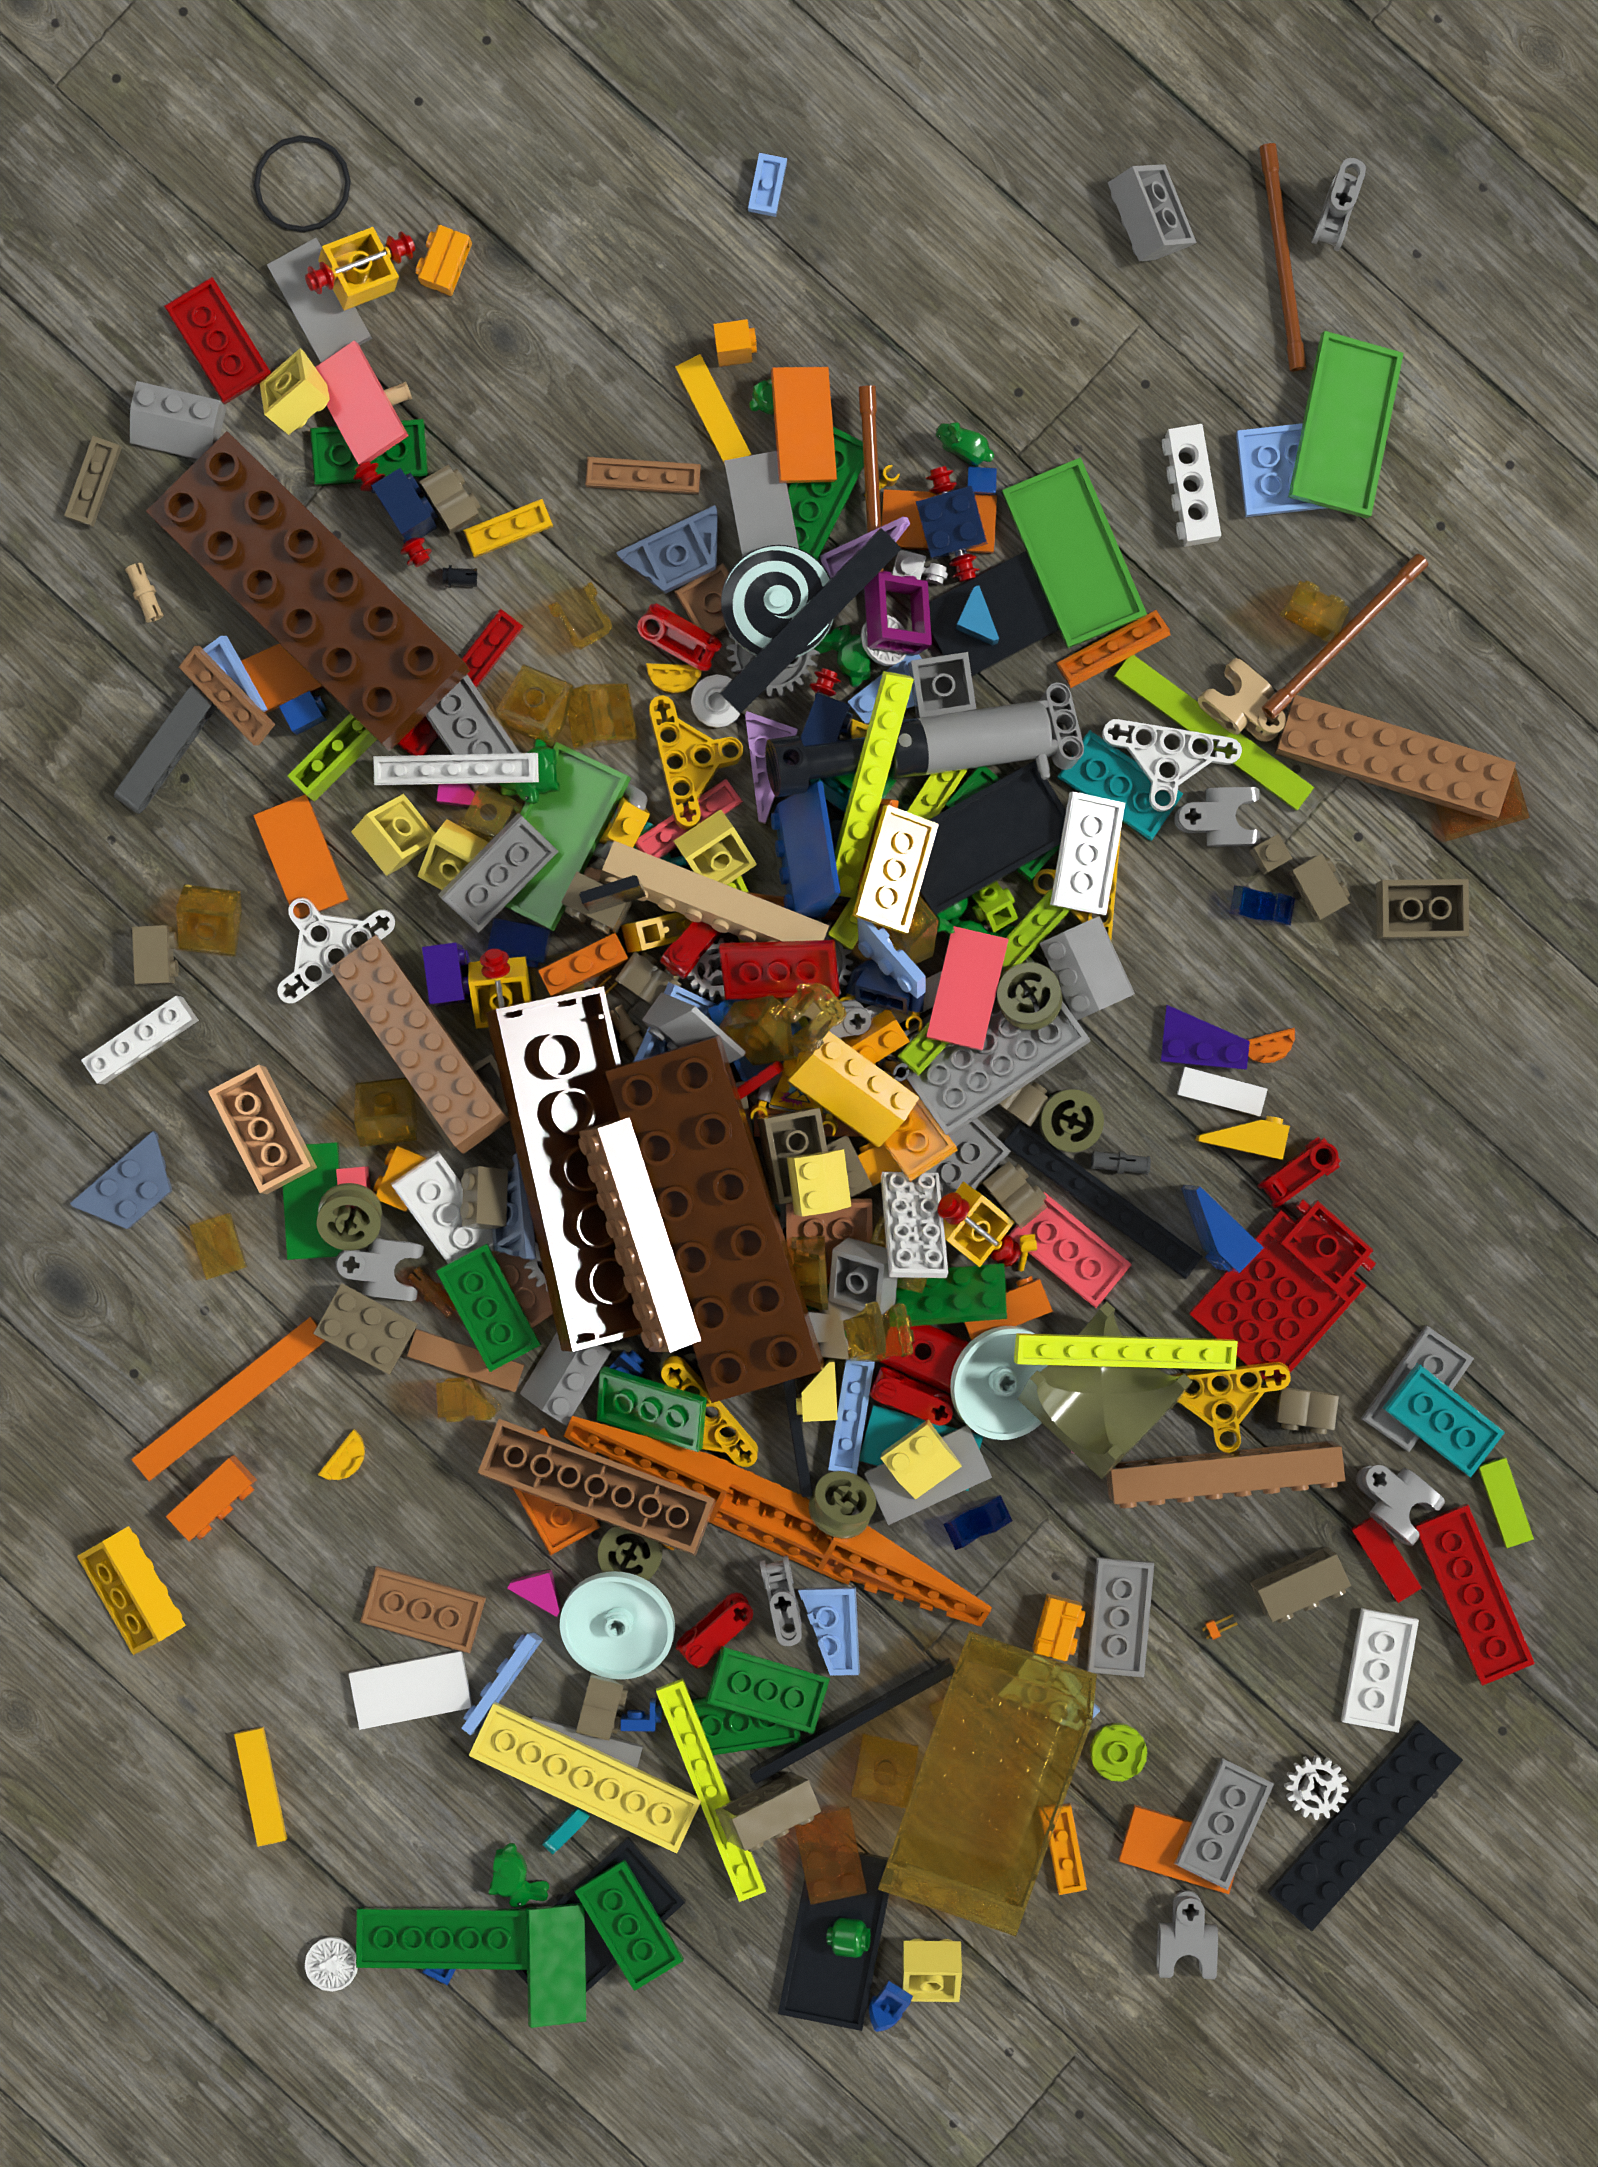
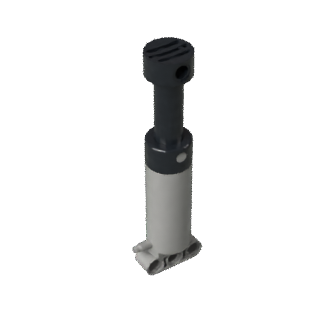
(942, 744)

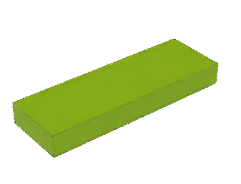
(1505, 1502)

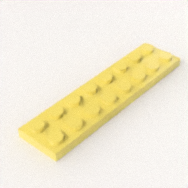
(585, 1777)

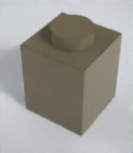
(1270, 854)

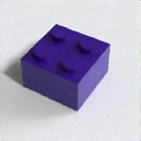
(446, 974)

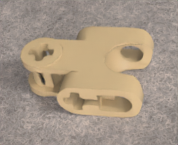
(1244, 707)

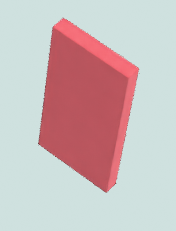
(360, 404)
(967, 988)
(1074, 1252)

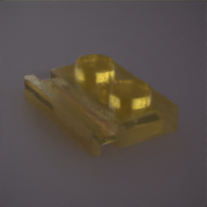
(218, 1246)

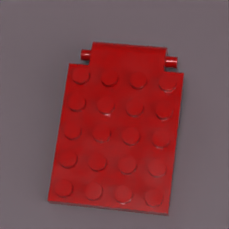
(1289, 1289)

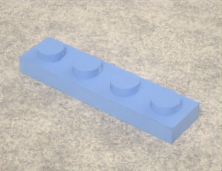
(851, 1416)
(494, 1692)

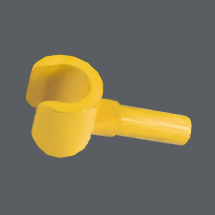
(885, 481)
(1027, 1244)

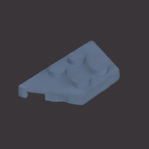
(677, 552)
(129, 1186)
(518, 1235)

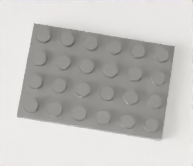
(970, 1081)

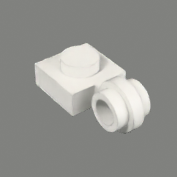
(913, 565)

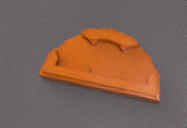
(1271, 1046)

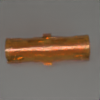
(432, 1292)

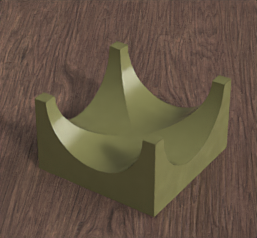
(1101, 1408)

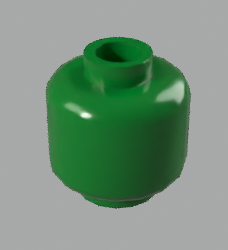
(849, 1937)

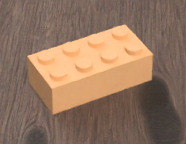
(262, 1129)

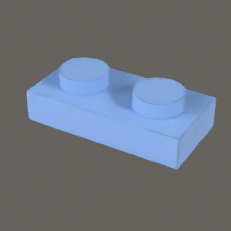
(767, 184)

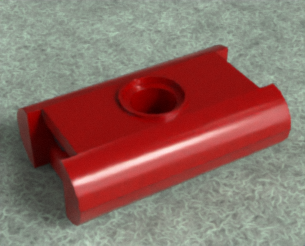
(938, 1365)

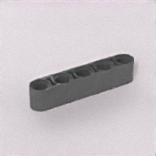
(165, 750)

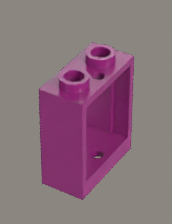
(893, 639)

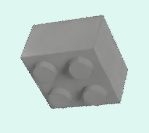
(942, 685)
(861, 1276)

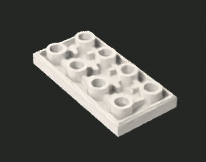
(913, 1226)

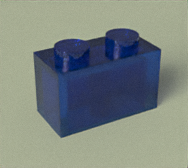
(520, 941)

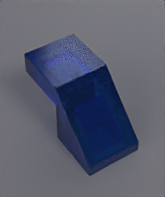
(1262, 905)
(977, 1522)

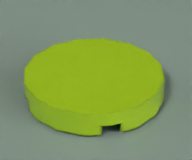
(1118, 1752)

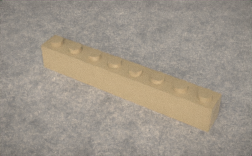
(709, 900)

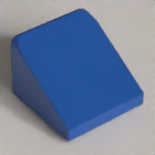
(982, 480)

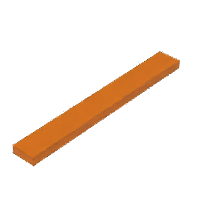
(228, 1400)

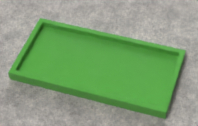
(1345, 424)
(1074, 553)
(573, 824)

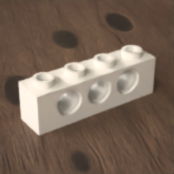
(1192, 441)
(139, 1040)

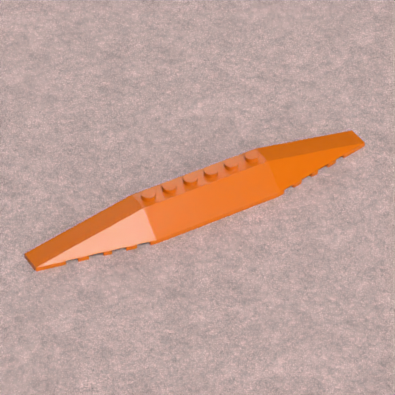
(782, 1521)

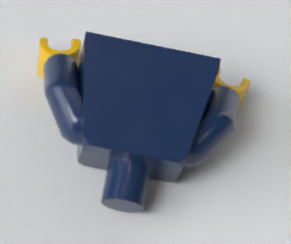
(883, 991)

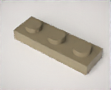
(93, 481)

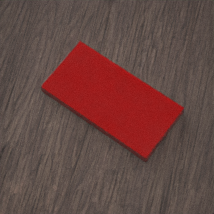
(218, 340)
(777, 968)

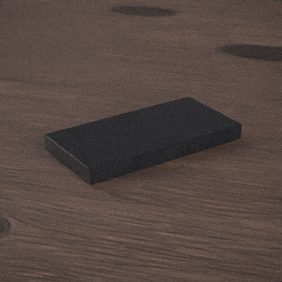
(612, 894)

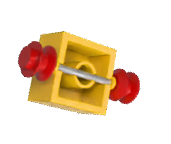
(359, 267)
(497, 983)
(977, 1227)

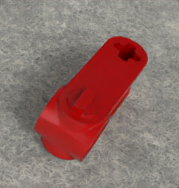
(678, 637)
(689, 948)
(1299, 1172)
(911, 1396)
(715, 1630)

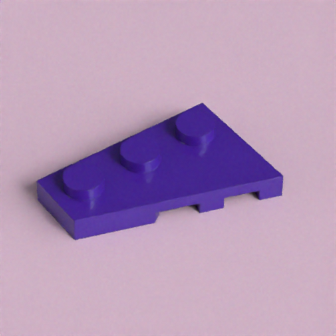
(1201, 1043)

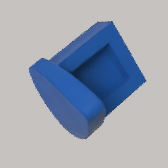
(888, 2006)

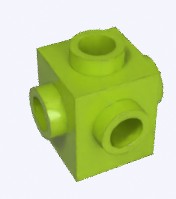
(995, 906)

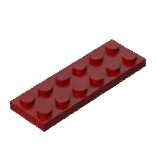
(1474, 1594)

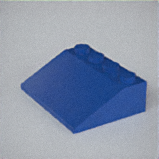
(806, 852)
(1220, 1234)

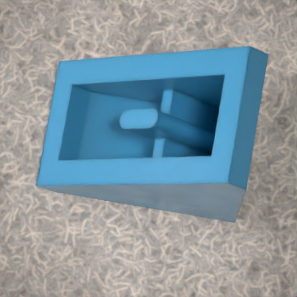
(977, 620)

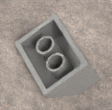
(1151, 211)
(174, 420)
(1087, 968)
(685, 1024)
(564, 1378)

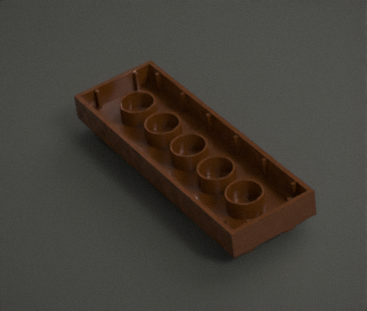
(308, 591)
(554, 1086)
(718, 1218)

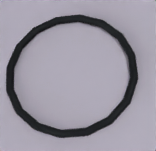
(311, 140)

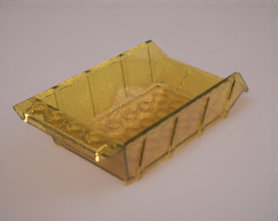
(991, 1784)

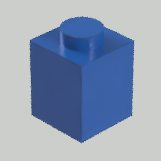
(304, 712)

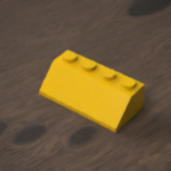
(853, 1089)
(131, 1590)

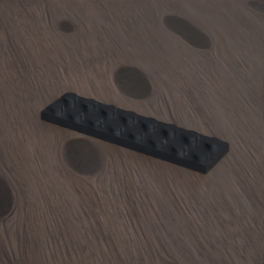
(1365, 1825)

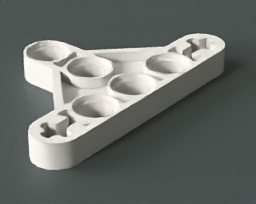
(1183, 758)
(316, 952)

